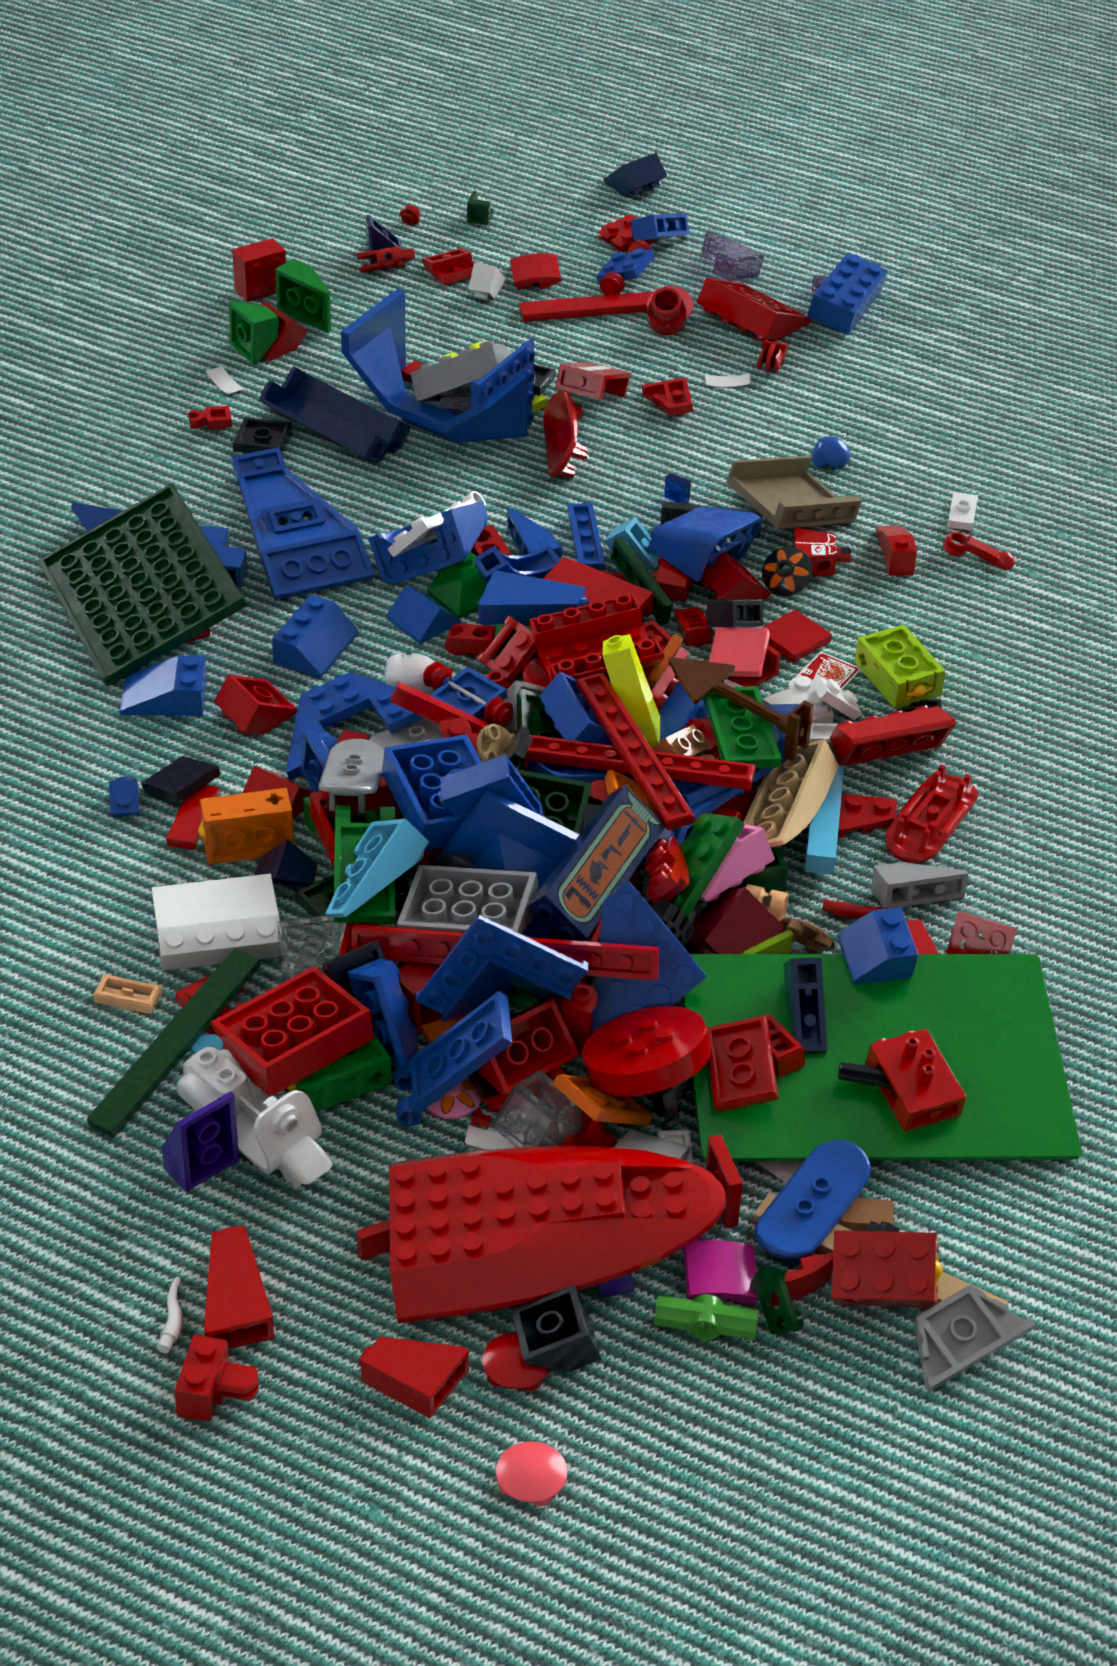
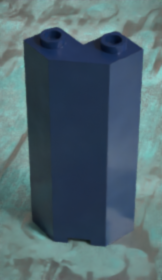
(335, 415)

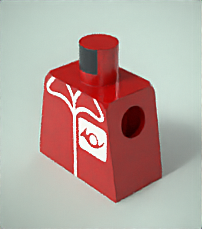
(821, 550)

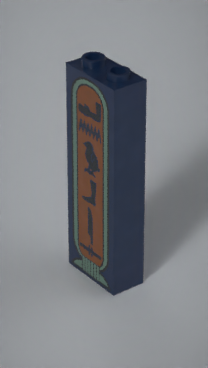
(596, 865)

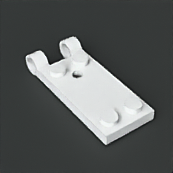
(423, 528)

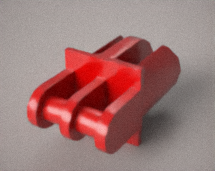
(772, 354)

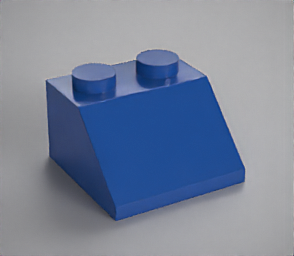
(879, 947)

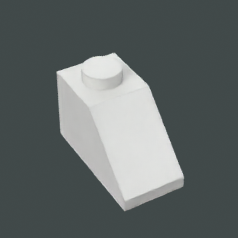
(485, 281)

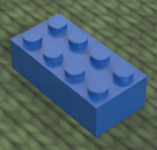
(847, 293)

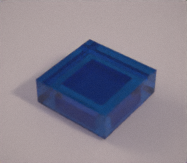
(677, 489)

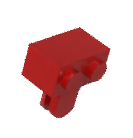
(210, 1378)

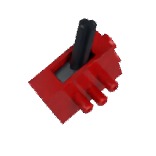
(910, 1078)

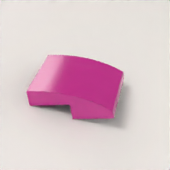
(720, 1270)

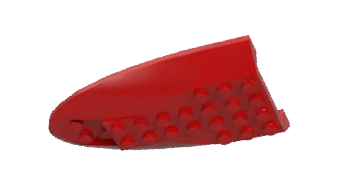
(535, 1220)

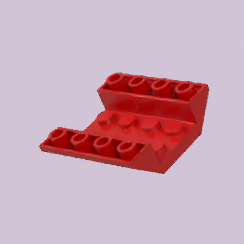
(574, 637)

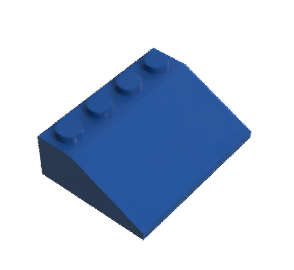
(414, 781)

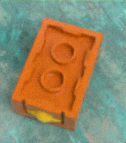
(245, 825)

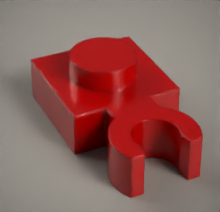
(213, 417)

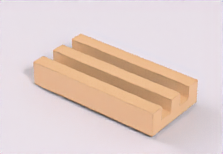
(126, 997)

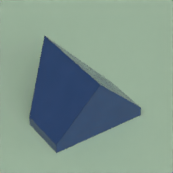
(379, 237)
(287, 865)

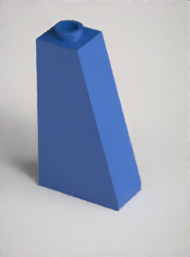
(526, 598)

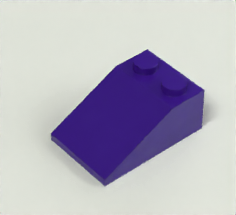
(202, 1143)

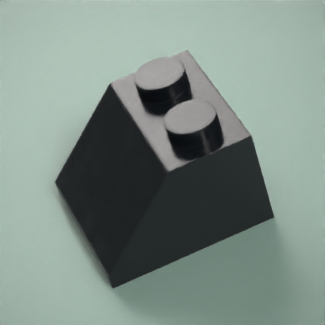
(556, 1331)

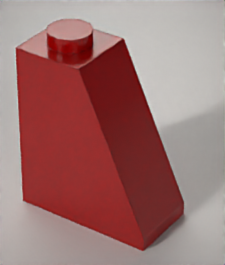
(414, 1371)

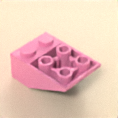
(746, 857)

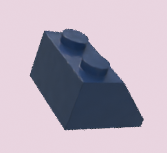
(637, 175)

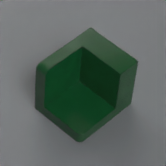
(478, 210)

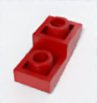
(811, 1275)

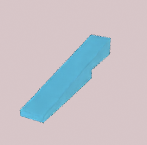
(824, 830)

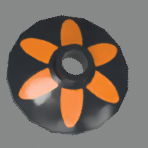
(793, 579)

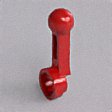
(1002, 560)

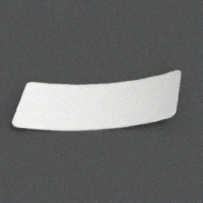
(223, 380)
(727, 381)
(486, 1139)

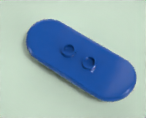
(813, 1200)

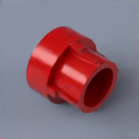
(666, 312)

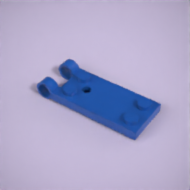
(453, 1057)

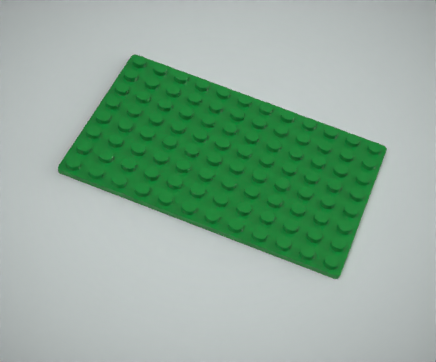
(982, 1013)

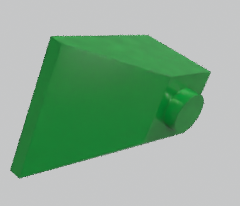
(252, 329)
(458, 587)

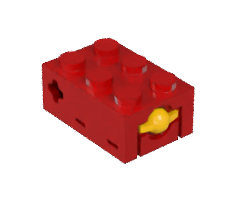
(885, 1268)

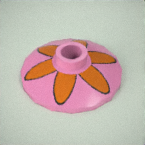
(457, 1102)

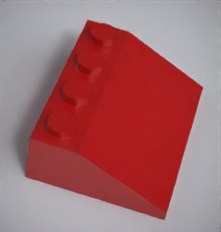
(750, 309)
(294, 1030)

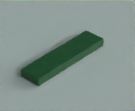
(637, 574)

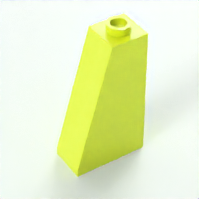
(631, 685)

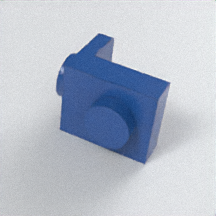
(124, 797)

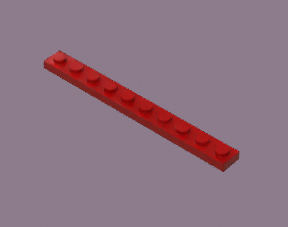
(435, 945)

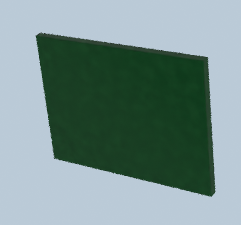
(141, 584)

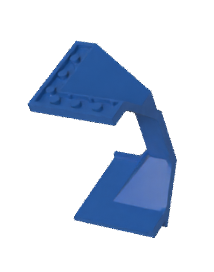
(498, 400)
(489, 955)

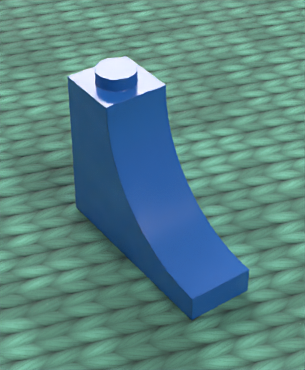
(464, 788)

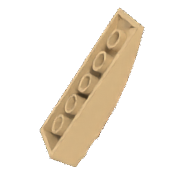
(793, 793)

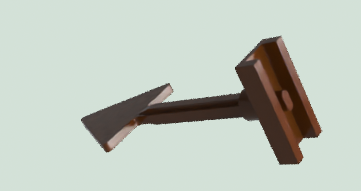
(703, 677)

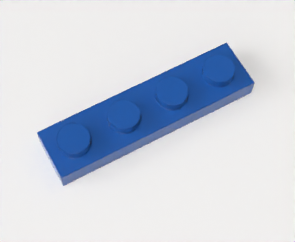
(586, 535)

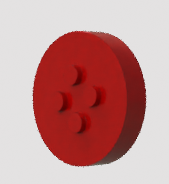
(646, 1051)

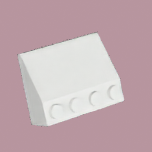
(210, 918)

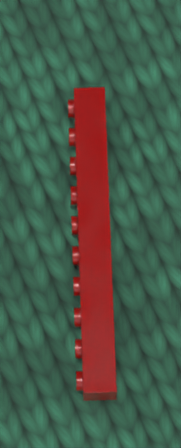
(430, 707)

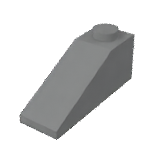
(916, 884)

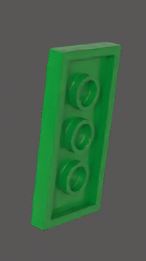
(741, 733)
(704, 852)

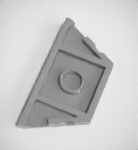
(963, 1333)

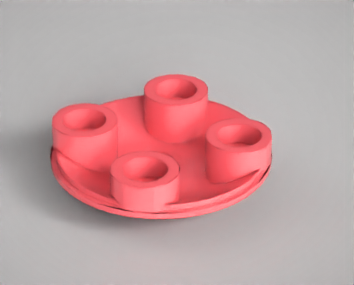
(531, 1472)

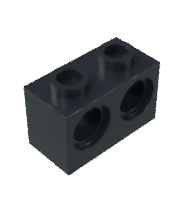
(734, 613)

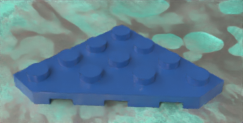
(632, 921)

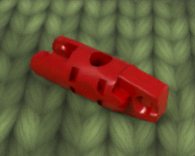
(395, 256)

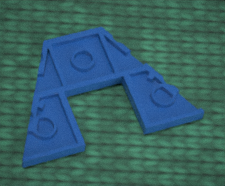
(339, 700)

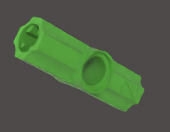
(706, 1317)

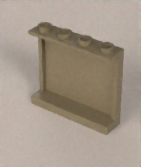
(789, 493)

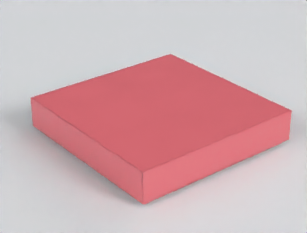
(742, 648)

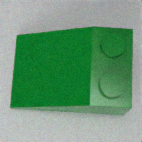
(303, 294)

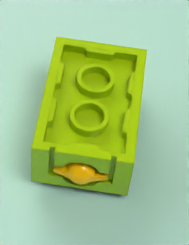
(899, 666)

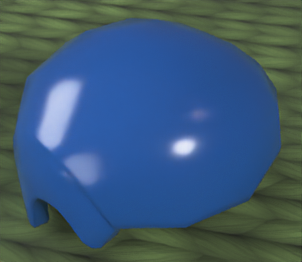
(831, 452)

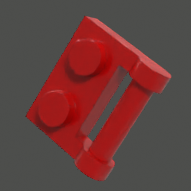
(515, 653)

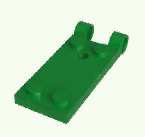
(379, 908)

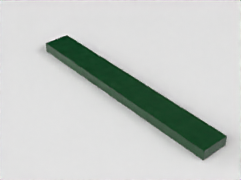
(173, 1043)

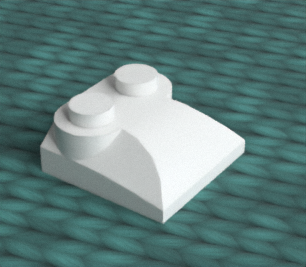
(800, 690)

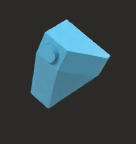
(382, 856)

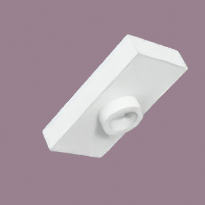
(962, 511)

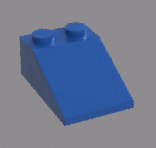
(167, 688)

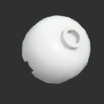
(408, 671)

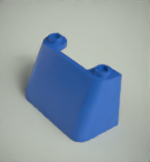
(702, 535)
(453, 544)

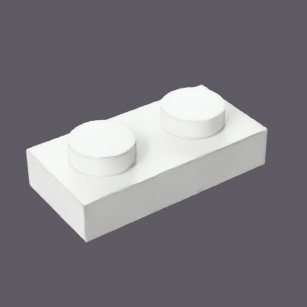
(833, 695)

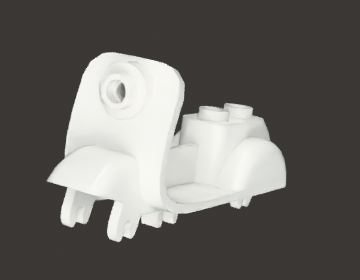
(268, 1129)

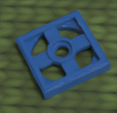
(564, 771)

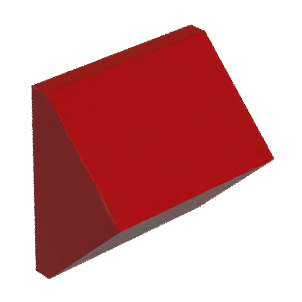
(264, 779)

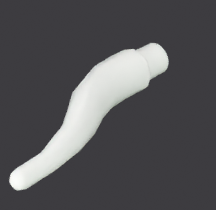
(174, 1323)

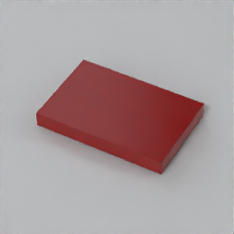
(742, 1064)

